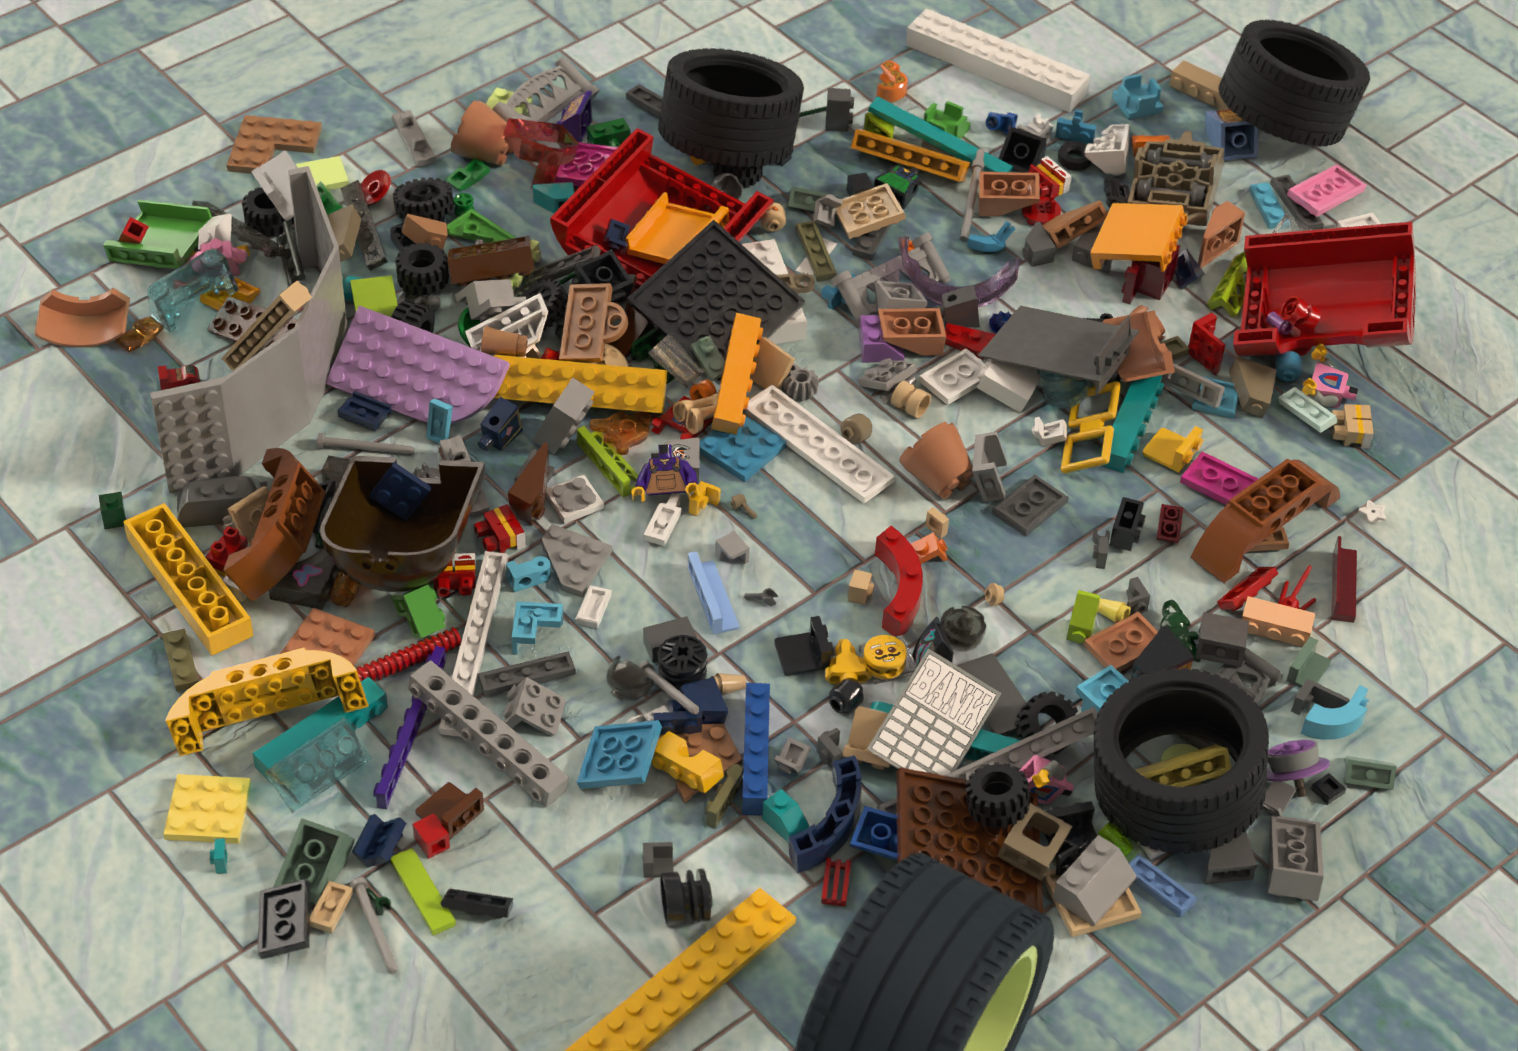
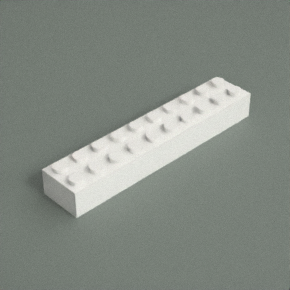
(997, 60)

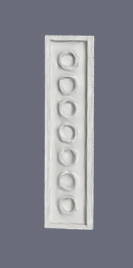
(819, 444)

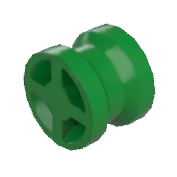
(463, 203)

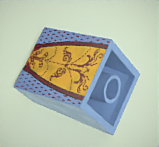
(1232, 134)

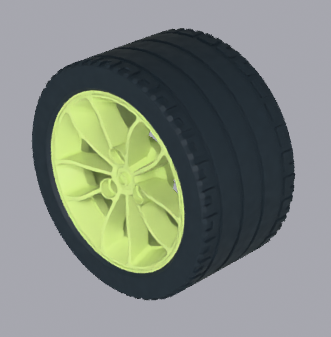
(931, 967)

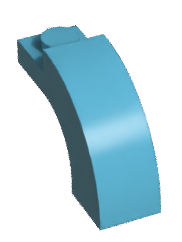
(1336, 722)

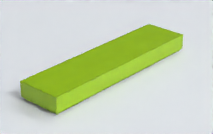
(422, 891)

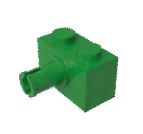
(608, 133)

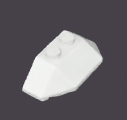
(525, 318)

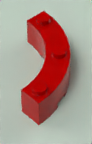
(902, 559)

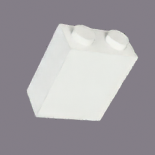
(1008, 383)

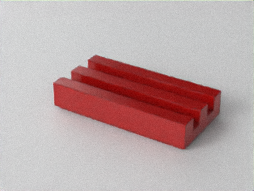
(837, 866)

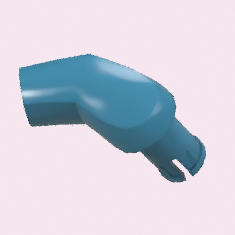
(993, 242)

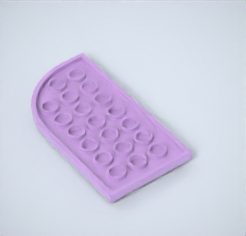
(413, 367)

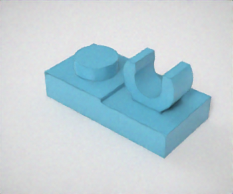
(438, 420)

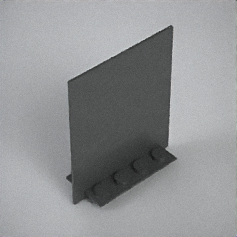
(1062, 344)

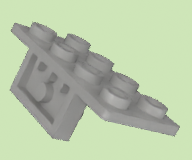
(274, 180)

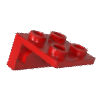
(1205, 345)

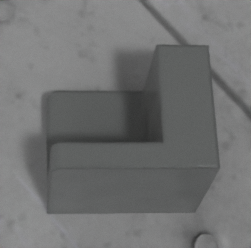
(657, 859)

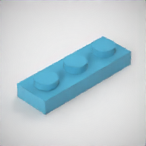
(1267, 204)

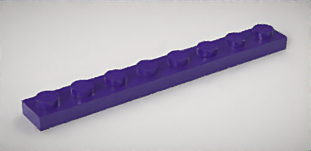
(405, 738)

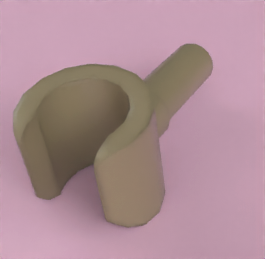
(740, 501)

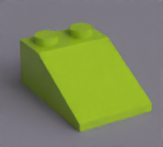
(375, 294)

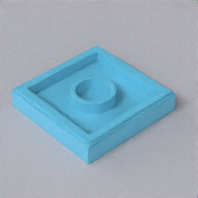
(1228, 401)

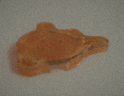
(623, 430)

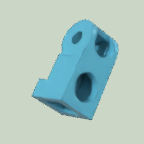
(528, 573)

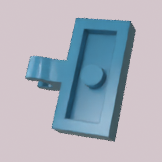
(1075, 129)

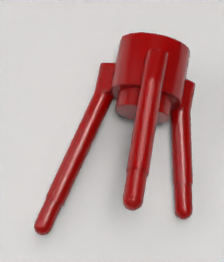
(1291, 601)

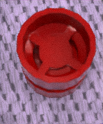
(1300, 314)

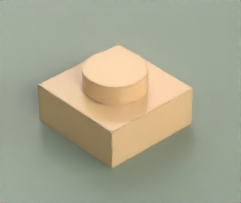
(937, 522)

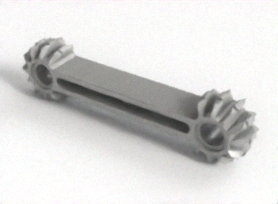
(801, 383)

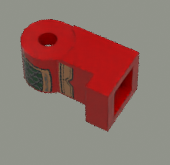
(178, 377)

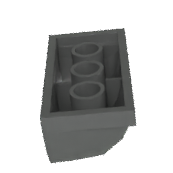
(208, 500)

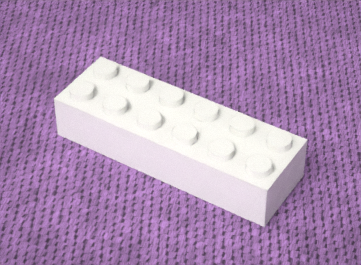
(770, 256)

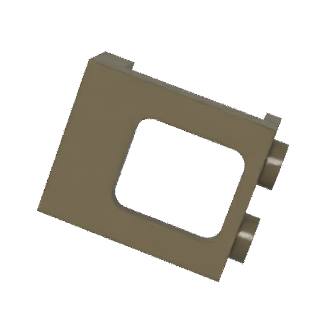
(1028, 854)

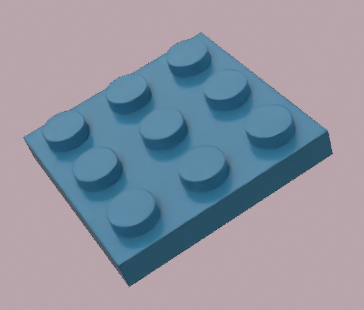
(744, 452)
(619, 754)

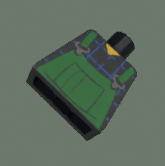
(902, 182)

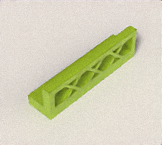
(1227, 286)
(607, 465)

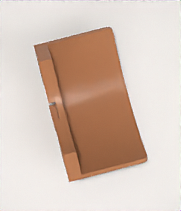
(82, 323)
(1146, 354)

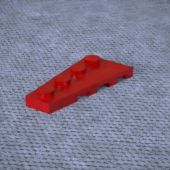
(967, 338)

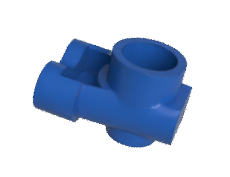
(1001, 122)

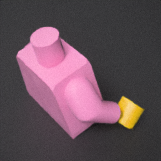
(233, 254)

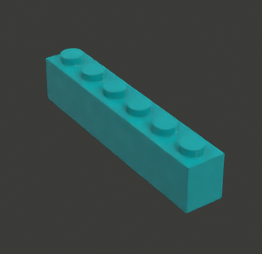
(1131, 420)
(318, 722)

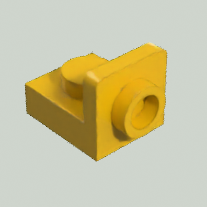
(709, 494)

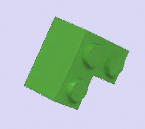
(420, 610)

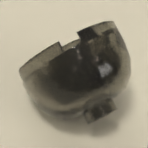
(963, 628)
(627, 680)

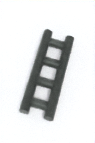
(292, 252)

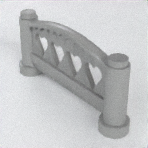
(574, 83)
(855, 289)

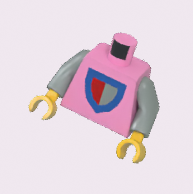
(1328, 383)
(1046, 779)

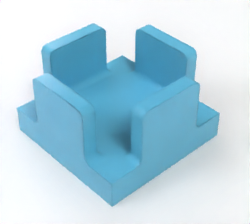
(1138, 99)
(1099, 687)

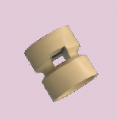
(907, 397)

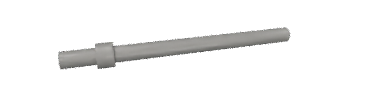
(977, 167)

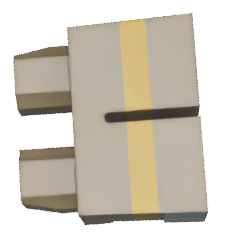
(1355, 425)

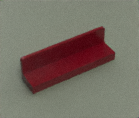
(1344, 583)

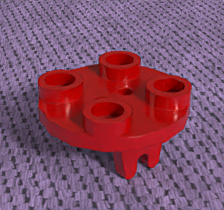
(1042, 211)

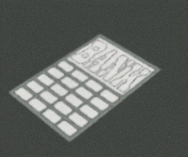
(934, 718)

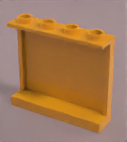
(668, 229)
(1139, 233)

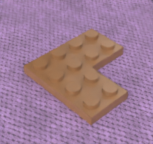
(263, 135)

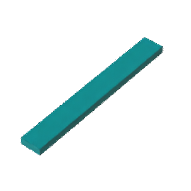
(934, 135)

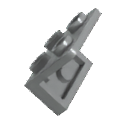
(534, 706)

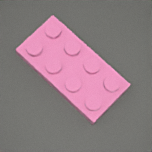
(1326, 190)

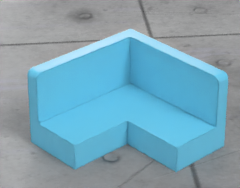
(530, 616)

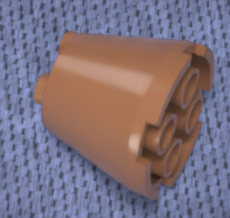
(481, 135)
(939, 460)

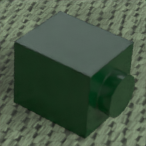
(112, 510)

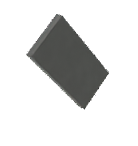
(1004, 713)

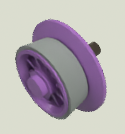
(1294, 762)

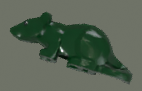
(1178, 624)

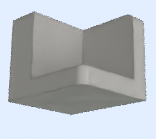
(732, 547)

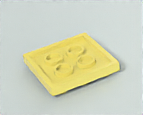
(207, 808)

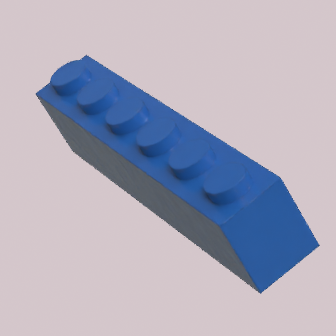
(756, 748)

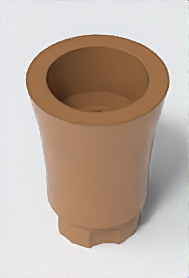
(503, 343)

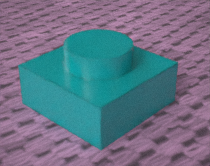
(219, 856)

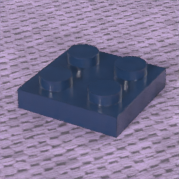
(400, 491)

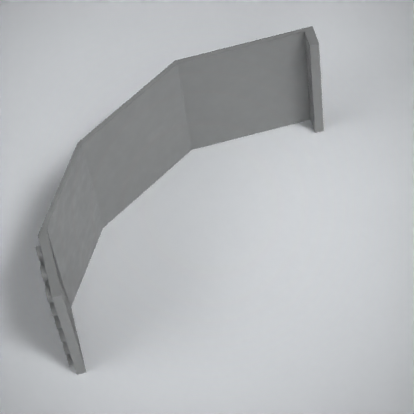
(232, 420)

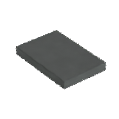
(1030, 505)

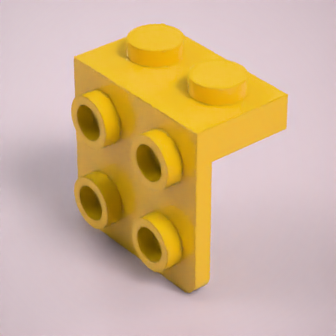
(1173, 449)

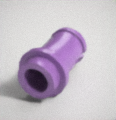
(1276, 321)

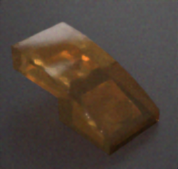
(142, 332)

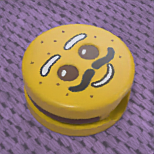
(885, 656)

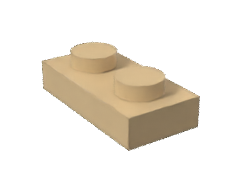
(330, 906)

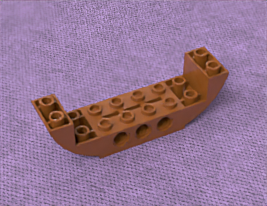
(1259, 513)
(282, 529)

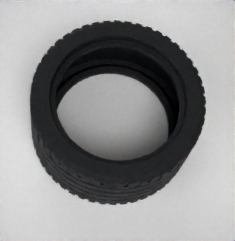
(1293, 83)
(730, 107)
(1190, 705)

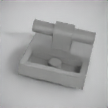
(888, 376)

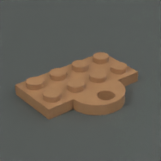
(590, 323)

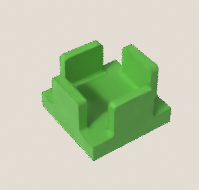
(950, 120)

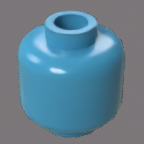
(1288, 366)

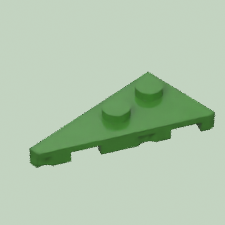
(475, 226)

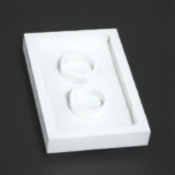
(953, 376)

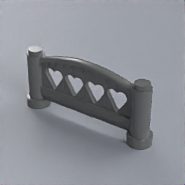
(1253, 667)

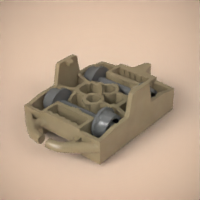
(1178, 174)

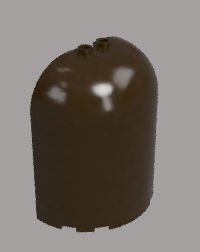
(382, 548)

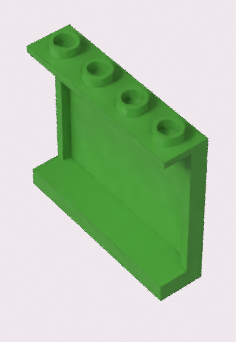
(169, 239)

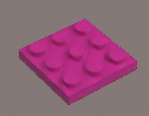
(586, 162)

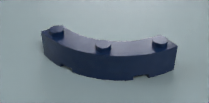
(827, 837)

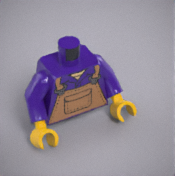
(665, 476)

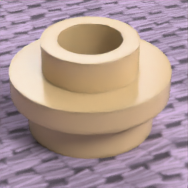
(994, 594)

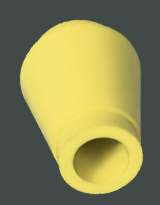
(1113, 610)

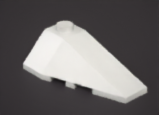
(1110, 150)

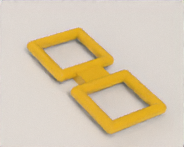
(1091, 428)

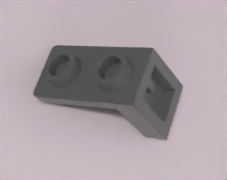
(1318, 694)

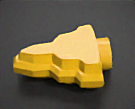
(846, 665)

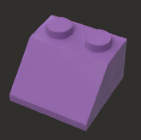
(872, 343)

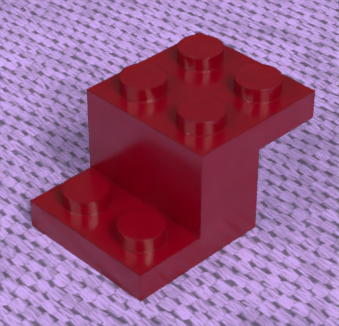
(1148, 279)

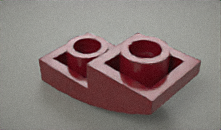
(1169, 523)

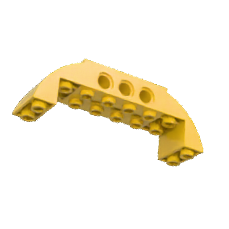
(260, 690)

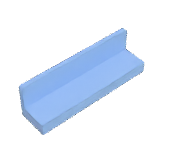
(712, 595)

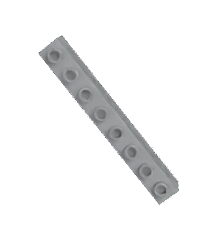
(501, 744)

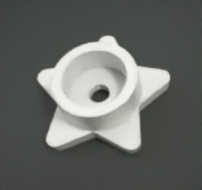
(1368, 513)

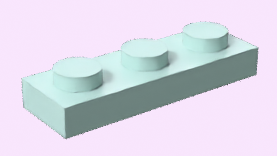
(1307, 409)

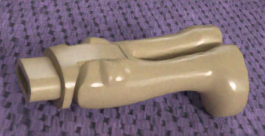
(695, 412)

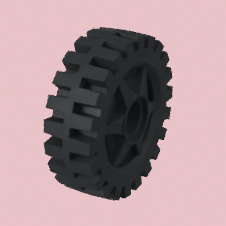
(423, 198)
(553, 296)

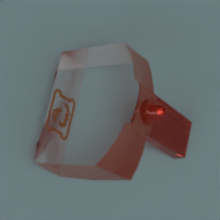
(548, 158)

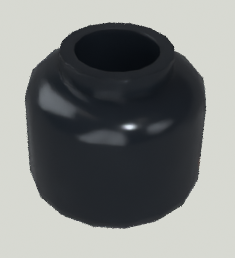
(846, 696)

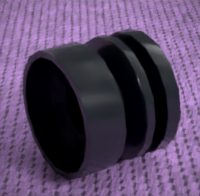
(682, 660)
(685, 897)

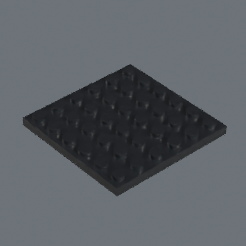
(707, 286)

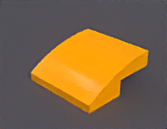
(246, 293)

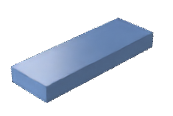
(1161, 886)

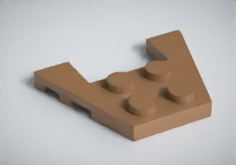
(717, 742)

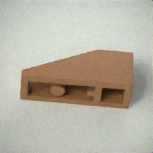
(1075, 223)

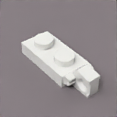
(663, 521)

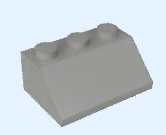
(1094, 881)

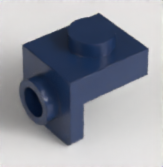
(616, 235)

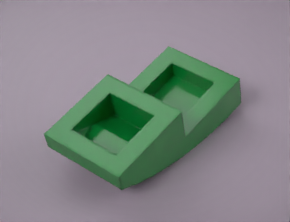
(470, 175)

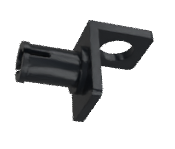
(1068, 852)

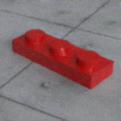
(1248, 587)

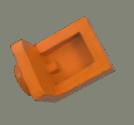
(930, 547)

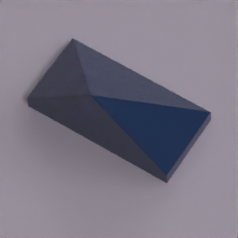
(1187, 269)

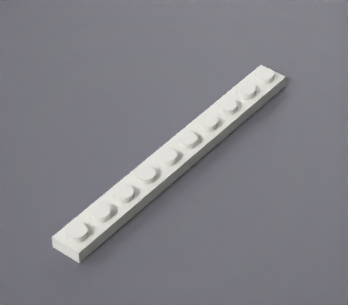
(478, 626)

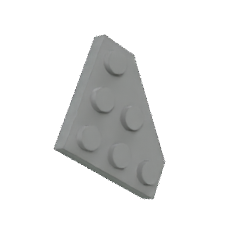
(574, 558)

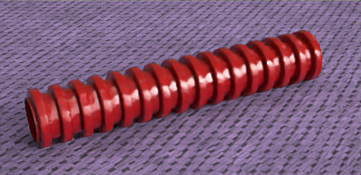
(409, 656)

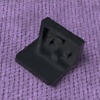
(806, 650)
(1080, 818)

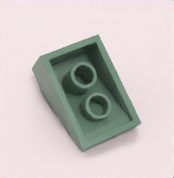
(315, 855)

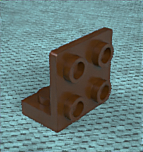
(453, 807)

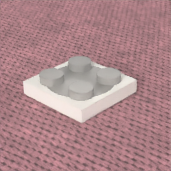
(574, 499)

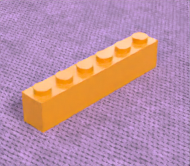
(910, 155)
(736, 374)

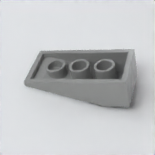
(1295, 858)

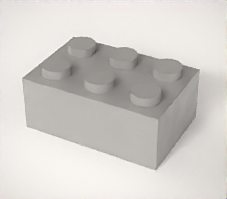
(565, 416)

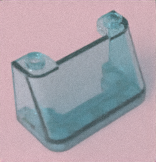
(186, 284)

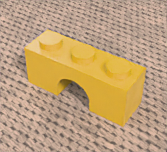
(698, 772)

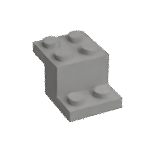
(488, 298)

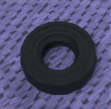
(1073, 163)

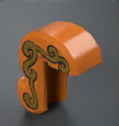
(894, 82)

